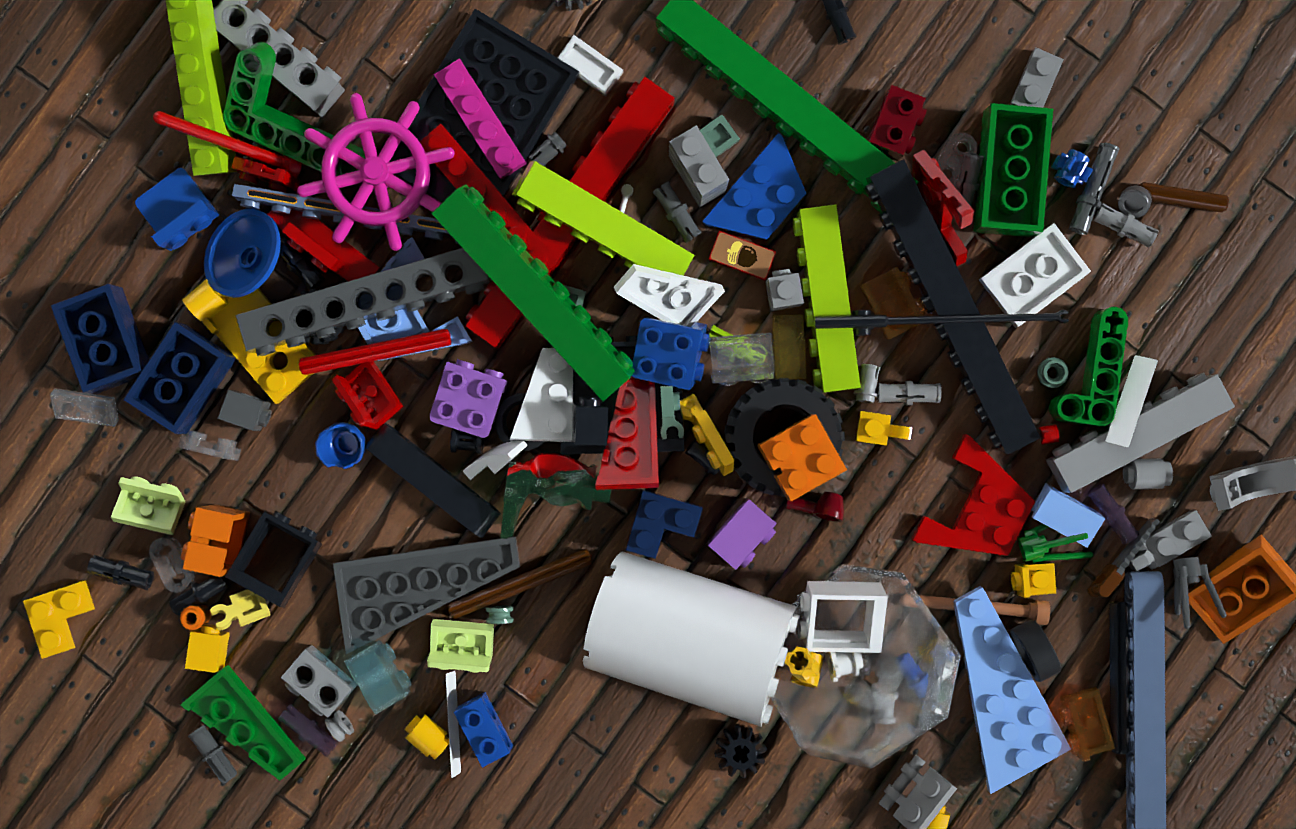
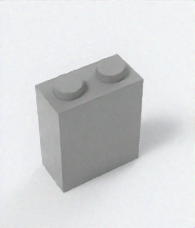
(698, 166)

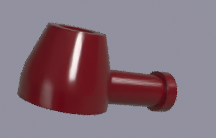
(828, 507)

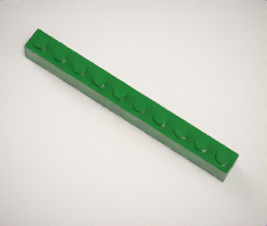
(772, 93)

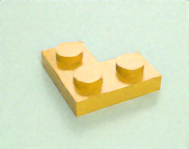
(49, 615)

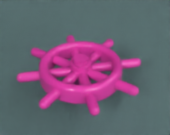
(374, 171)

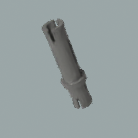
(1089, 201)

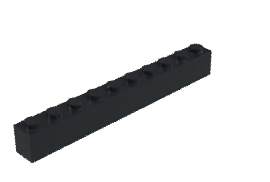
(948, 295)

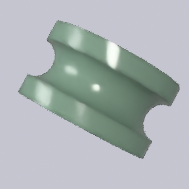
(499, 614)

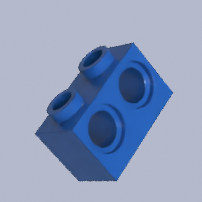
(483, 729)

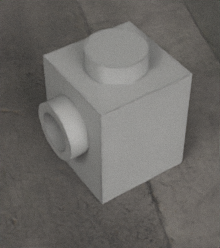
(784, 290)

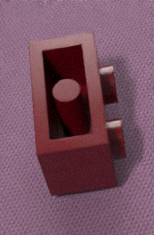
(896, 122)

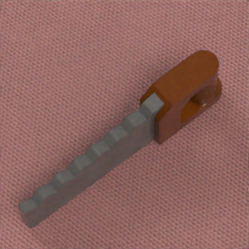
(1114, 573)

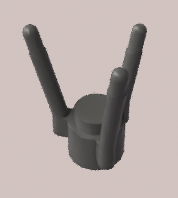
(1187, 572)

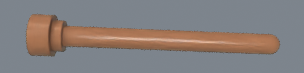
(1037, 611)

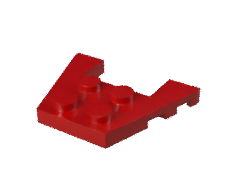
(943, 202)
(991, 512)

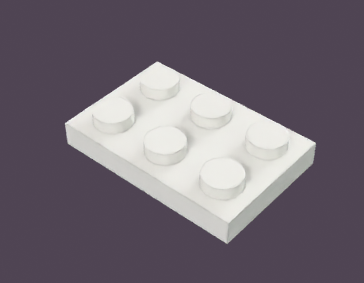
(1035, 274)

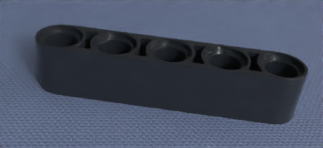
(432, 480)

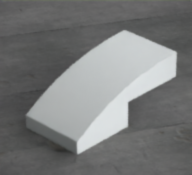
(495, 458)

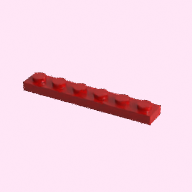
(463, 171)

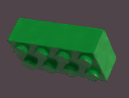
(1013, 170)

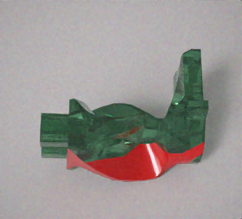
(555, 479)

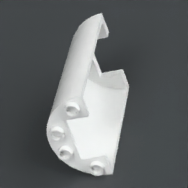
(689, 637)

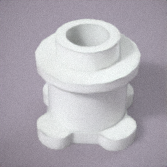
(843, 663)

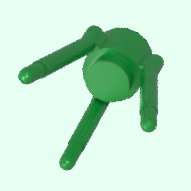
(1034, 546)

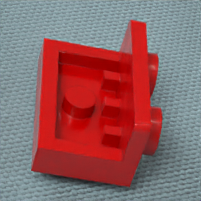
(367, 395)

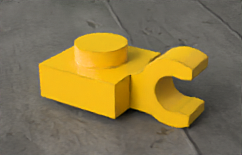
(876, 429)

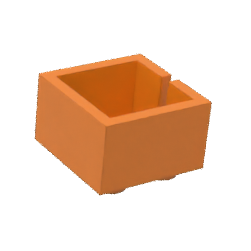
(803, 457)
(215, 539)

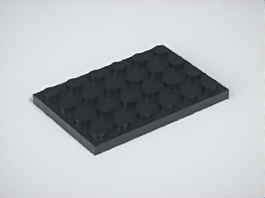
(517, 81)

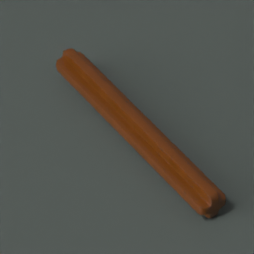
(520, 583)

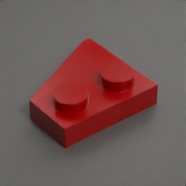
(252, 171)

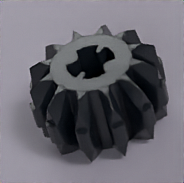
(752, 749)

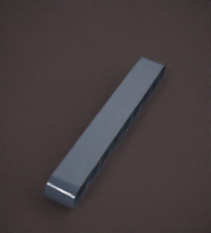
(1146, 701)

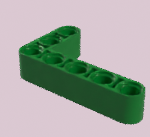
(259, 114)

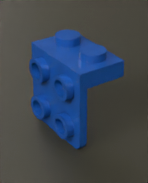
(176, 209)
(670, 353)

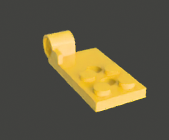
(219, 316)

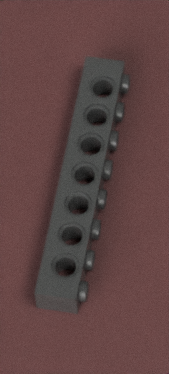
(255, 323)

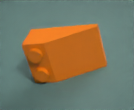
(1250, 586)

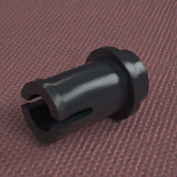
(699, 454)

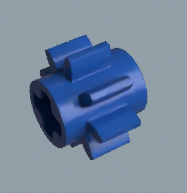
(1072, 168)

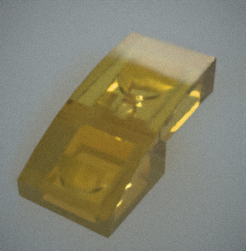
(789, 346)

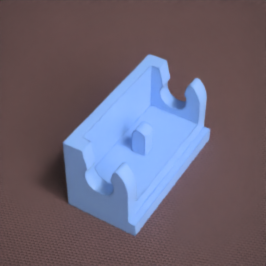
(1066, 514)

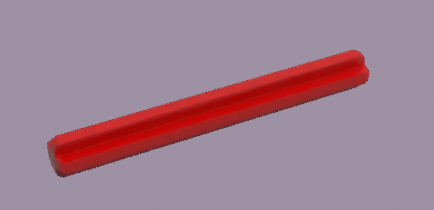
(374, 351)

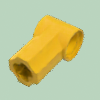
(804, 666)

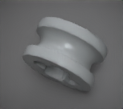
(339, 726)

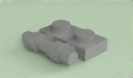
(924, 800)

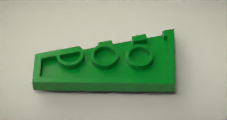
(236, 713)

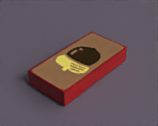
(742, 255)

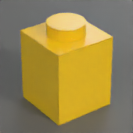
(207, 649)

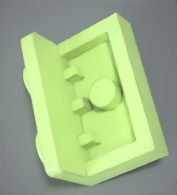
(148, 505)
(461, 645)

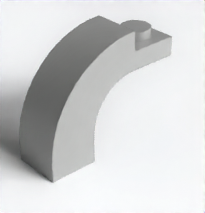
(1253, 481)

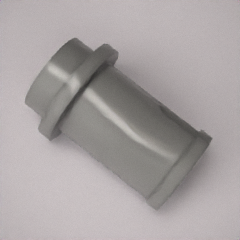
(868, 383)

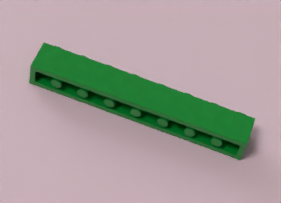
(534, 291)

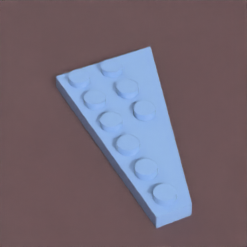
(1008, 709)

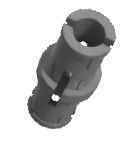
(1126, 225)
(909, 393)

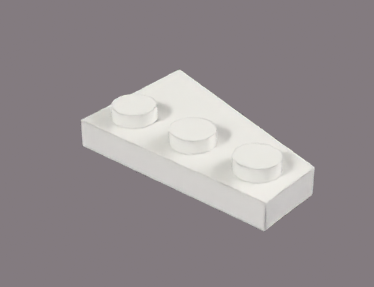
(667, 294)
(548, 402)

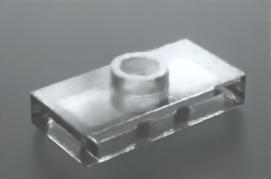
(84, 407)

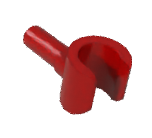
(1049, 434)

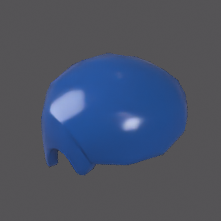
(340, 445)

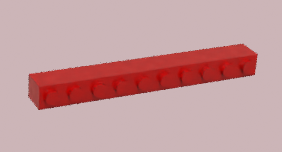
(596, 174)

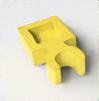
(244, 606)

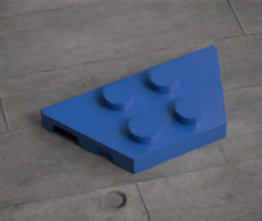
(761, 195)

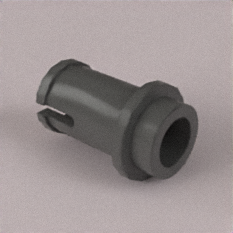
(548, 149)

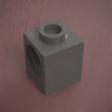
(245, 410)

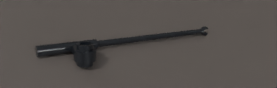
(863, 321)

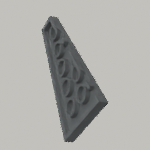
(401, 587)

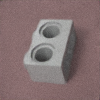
(324, 674)

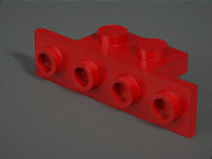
(317, 240)

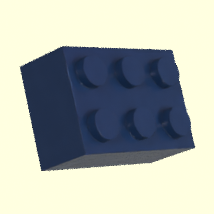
(101, 338)
(180, 378)

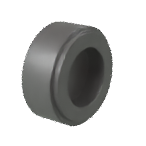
(1135, 201)

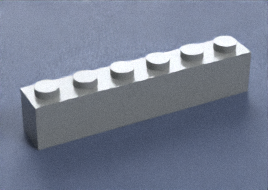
(1158, 424)

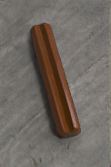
(1187, 197)

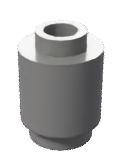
(1148, 473)

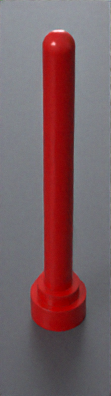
(189, 128)

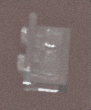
(742, 358)

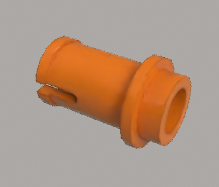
(191, 612)

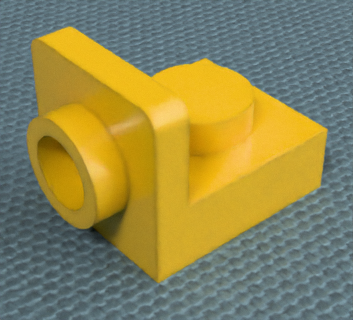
(1034, 579)

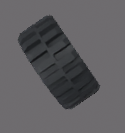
(754, 405)

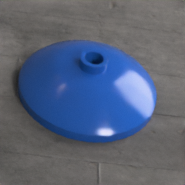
(242, 253)

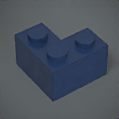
(660, 513)

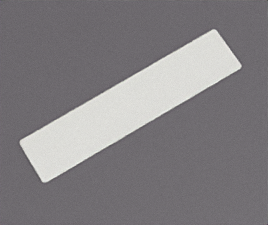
(1131, 401)
(453, 724)

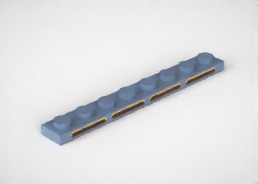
(314, 207)

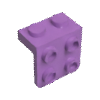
(468, 398)

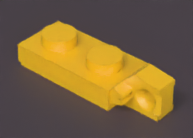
(706, 432)

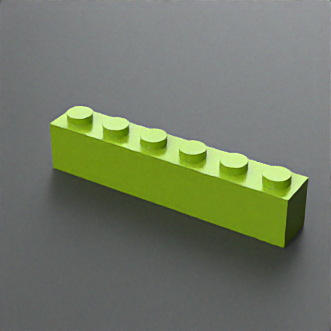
(200, 81)
(597, 221)
(827, 296)

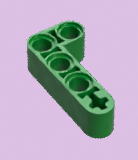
(1096, 365)

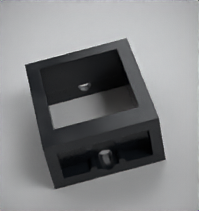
(278, 520)

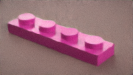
(480, 119)

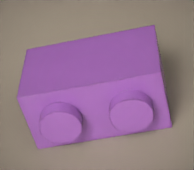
(742, 534)

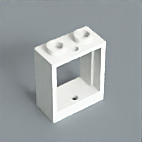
(844, 641)

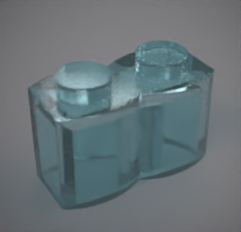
(378, 676)

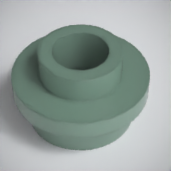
(1061, 369)

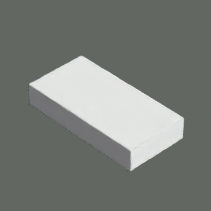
(592, 65)

